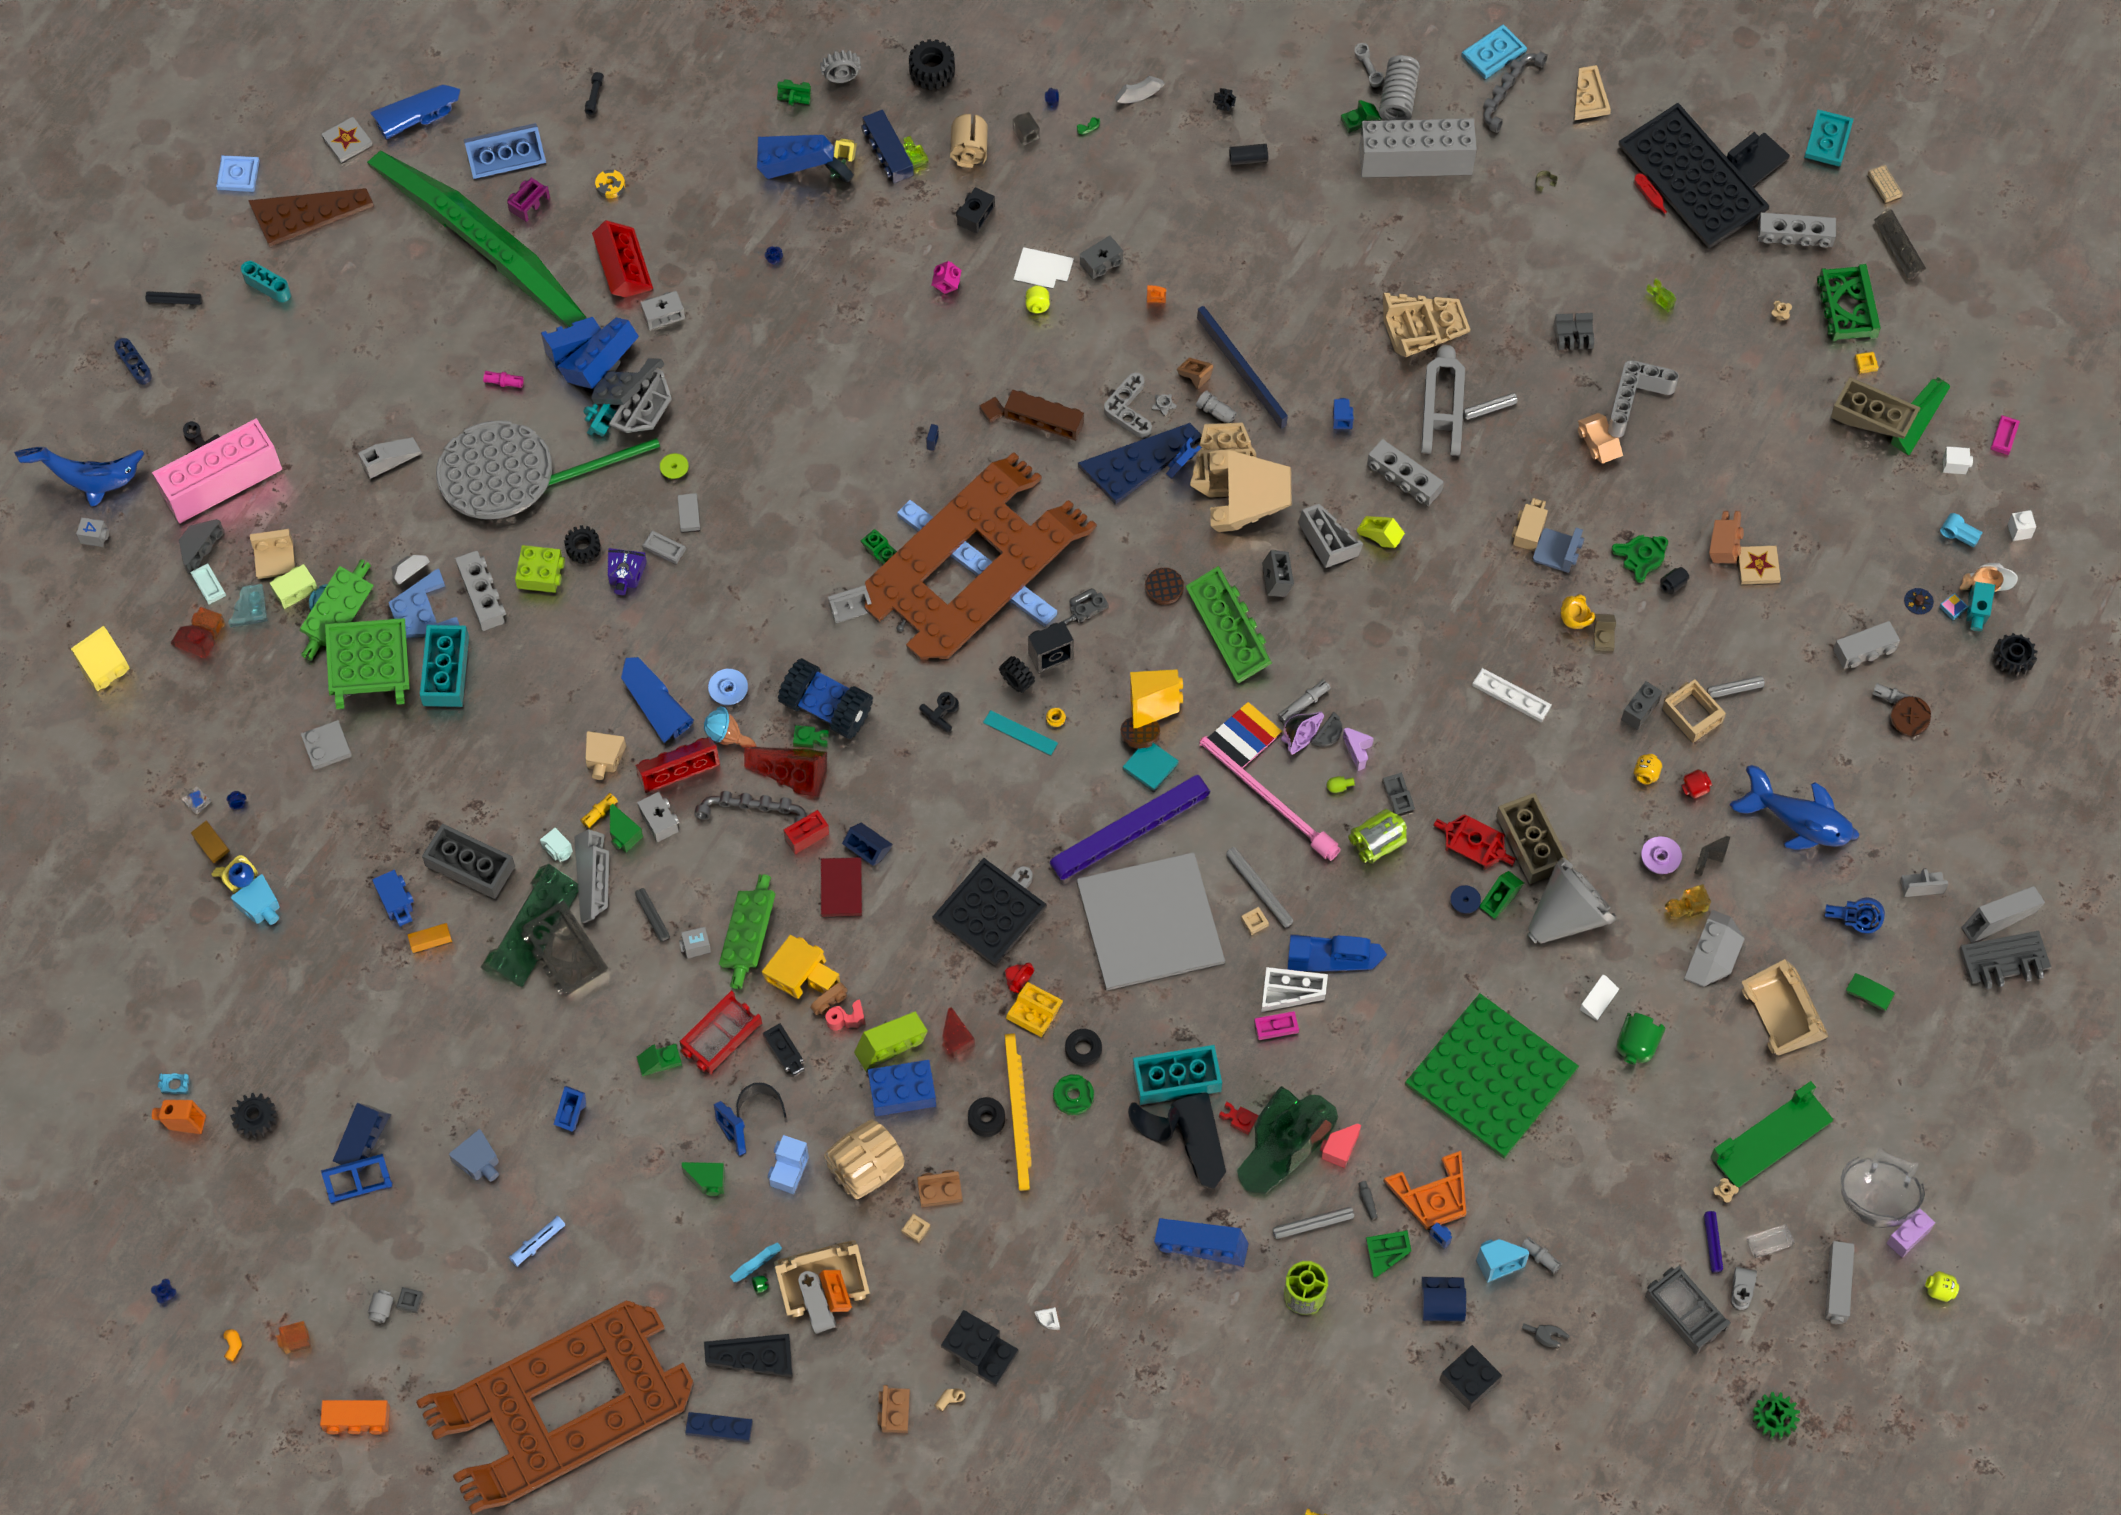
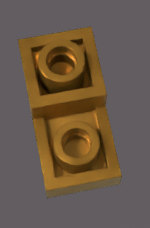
(210, 841)

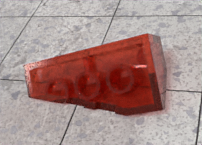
(795, 768)

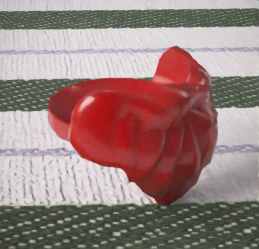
(1018, 976)

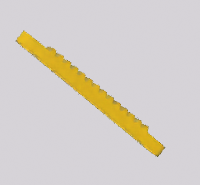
(1019, 1112)

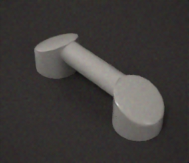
(1363, 54)

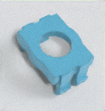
(165, 1079)

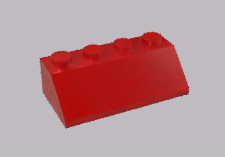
(622, 259)
(678, 764)

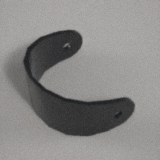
(756, 1089)
(1154, 1126)

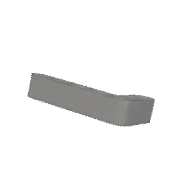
(1641, 376)

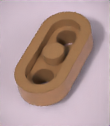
(830, 997)

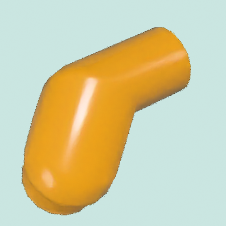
(234, 1343)

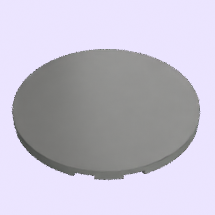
(494, 470)

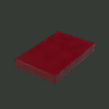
(841, 887)

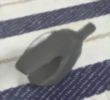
(1544, 1332)

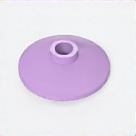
(1661, 847)

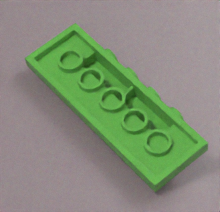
(1229, 624)

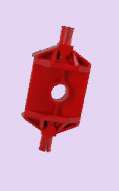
(1486, 852)

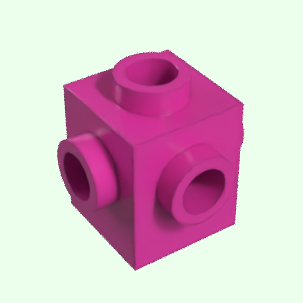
(946, 277)

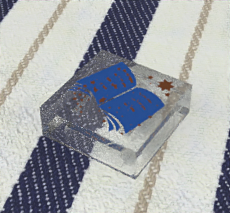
(196, 800)

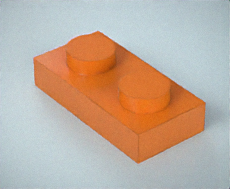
(835, 1291)

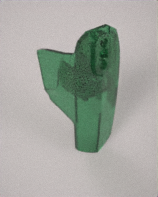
(1285, 1138)

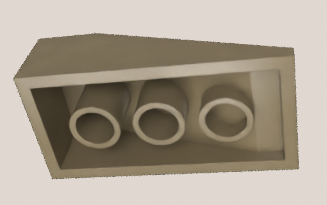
(1873, 409)

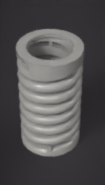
(1399, 88)

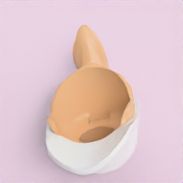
(1992, 574)

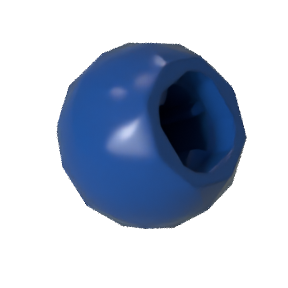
(241, 875)

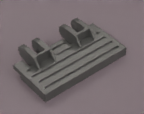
(2004, 957)

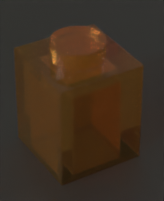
(209, 621)
(293, 1337)

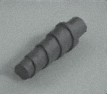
(1368, 1199)

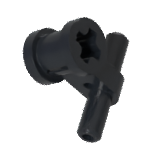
(197, 439)
(942, 709)

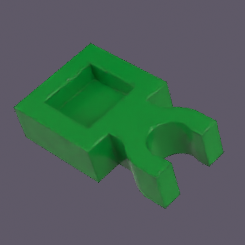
(806, 737)

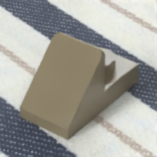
(1604, 632)

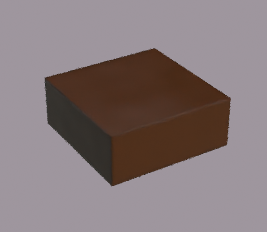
(992, 409)

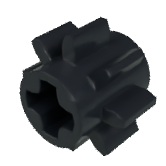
(1224, 99)

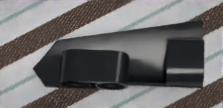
(1201, 1138)

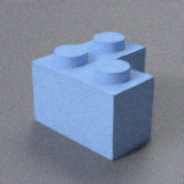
(790, 1164)

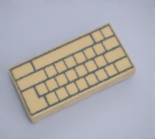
(1885, 183)

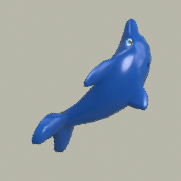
(87, 476)
(1813, 820)

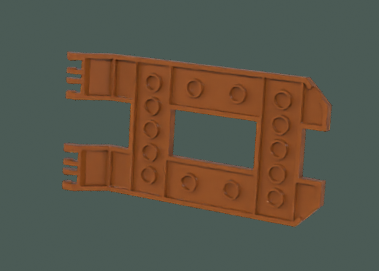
(982, 509)
(507, 1392)

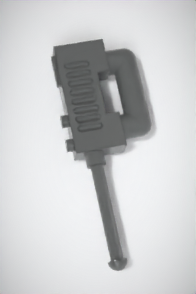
(1085, 611)

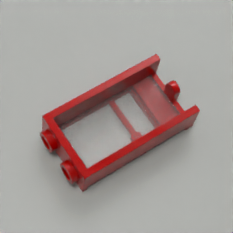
(719, 1033)

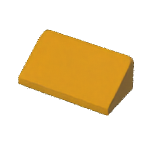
(429, 938)

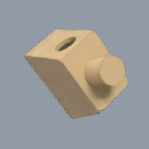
(603, 753)

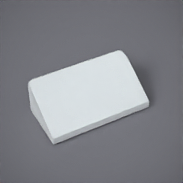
(1599, 998)

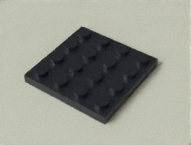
(989, 911)

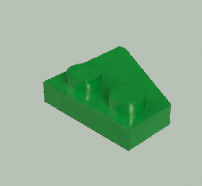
(1387, 1250)

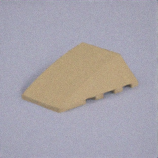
(1422, 322)
(1216, 438)

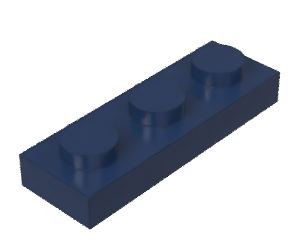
(719, 1427)

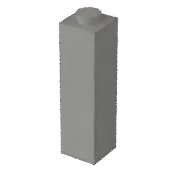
(1839, 1282)

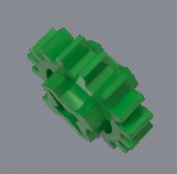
(1766, 1418)

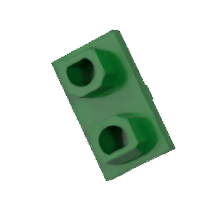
(794, 92)

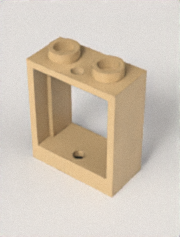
(1716, 712)

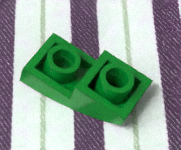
(878, 546)
(1871, 991)

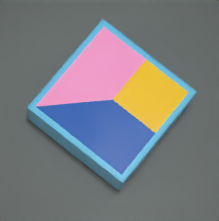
(1953, 606)

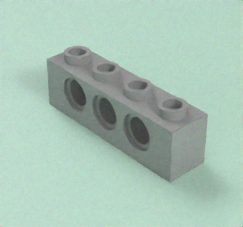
(1788, 225)
(1400, 464)
(490, 616)

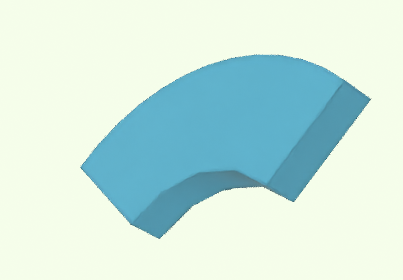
(759, 1260)

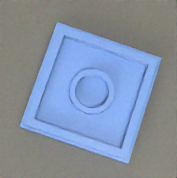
(237, 173)

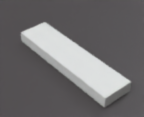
(1511, 695)

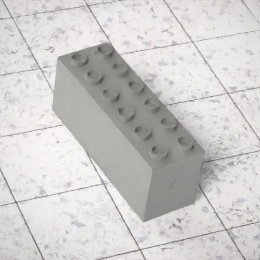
(1417, 148)

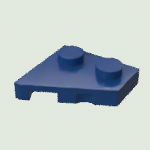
(731, 1125)

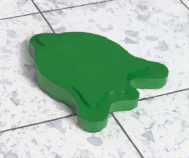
(1642, 554)

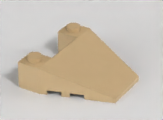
(1254, 487)

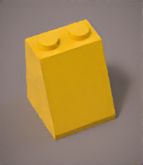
(1154, 695)

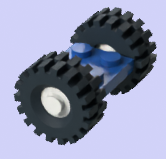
(825, 698)

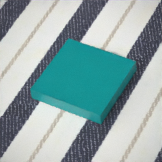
(1150, 766)

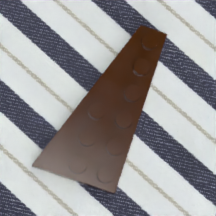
(294, 215)

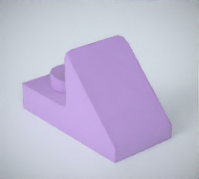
(1356, 744)

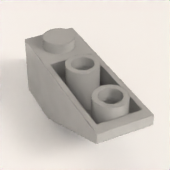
(388, 455)

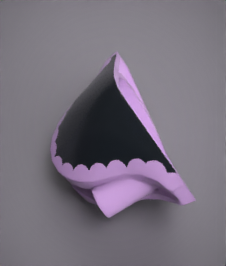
(1301, 730)

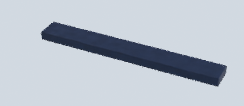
(1242, 367)

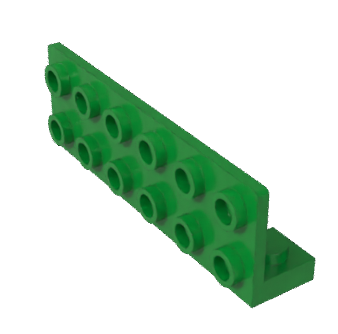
(1772, 1137)

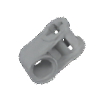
(1743, 1284)

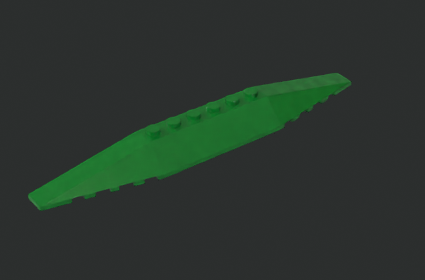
(482, 233)

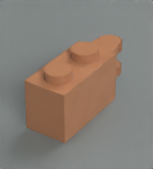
(1726, 539)

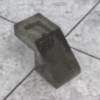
(1714, 851)

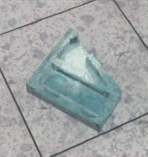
(249, 607)

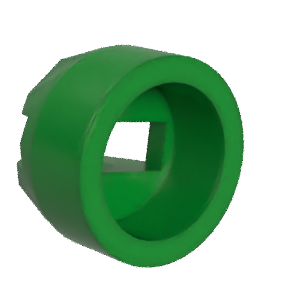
(759, 1285)

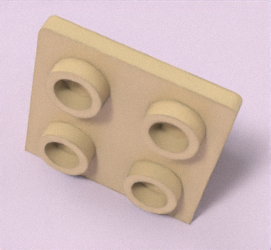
(273, 553)

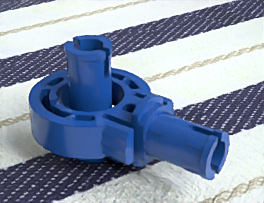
(1859, 915)

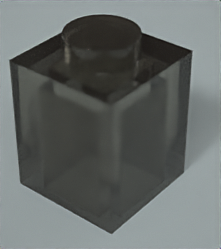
(1026, 128)

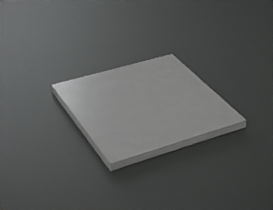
(1150, 921)

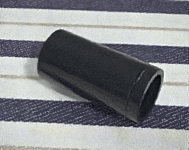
(1248, 154)

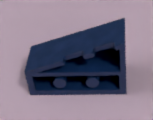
(361, 1134)

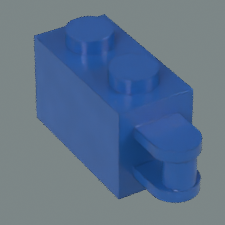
(393, 896)

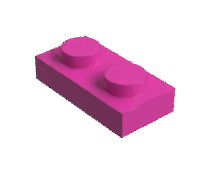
(1276, 1025)

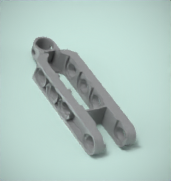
(1451, 422)

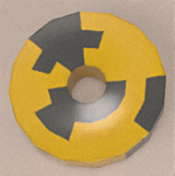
(607, 177)

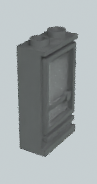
(1686, 1308)

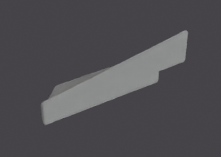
(592, 873)

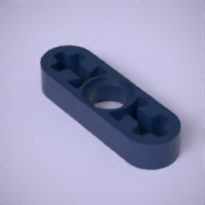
(133, 353)

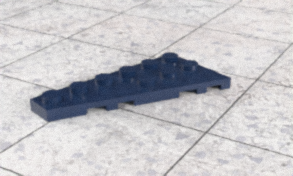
(1132, 465)

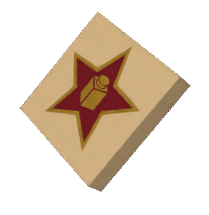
(1759, 565)

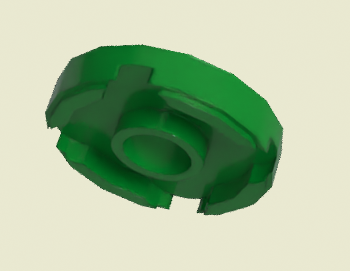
(1073, 1106)

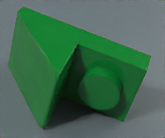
(1365, 112)
(657, 1060)

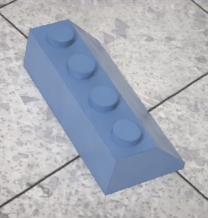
(504, 150)

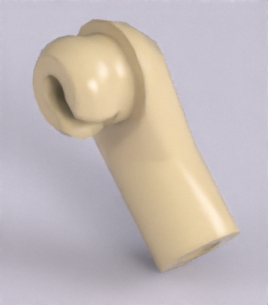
(949, 1396)

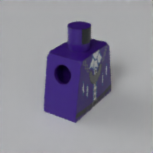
(625, 569)

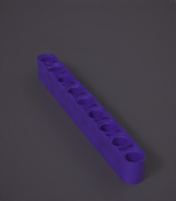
(1129, 827)

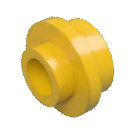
(1055, 712)

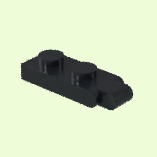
(784, 1049)

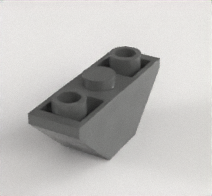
(198, 542)

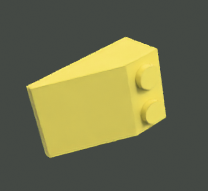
(100, 659)

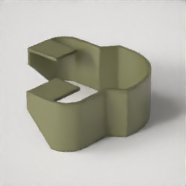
(1554, 177)

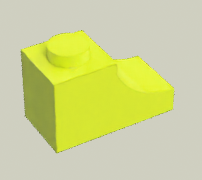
(1382, 530)

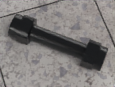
(597, 81)

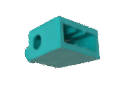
(1979, 604)

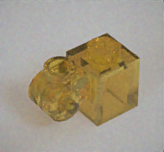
(1693, 902)

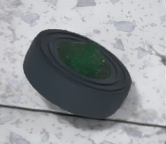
(839, 169)

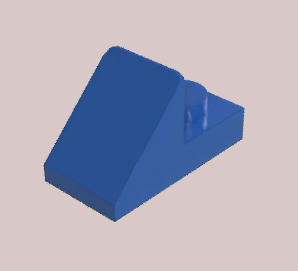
(569, 1108)

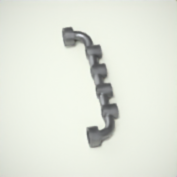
(1508, 80)
(745, 802)

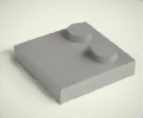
(326, 745)

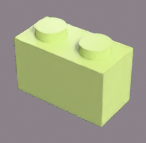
(293, 586)

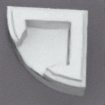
(1048, 1318)

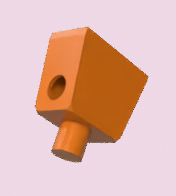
(180, 1116)

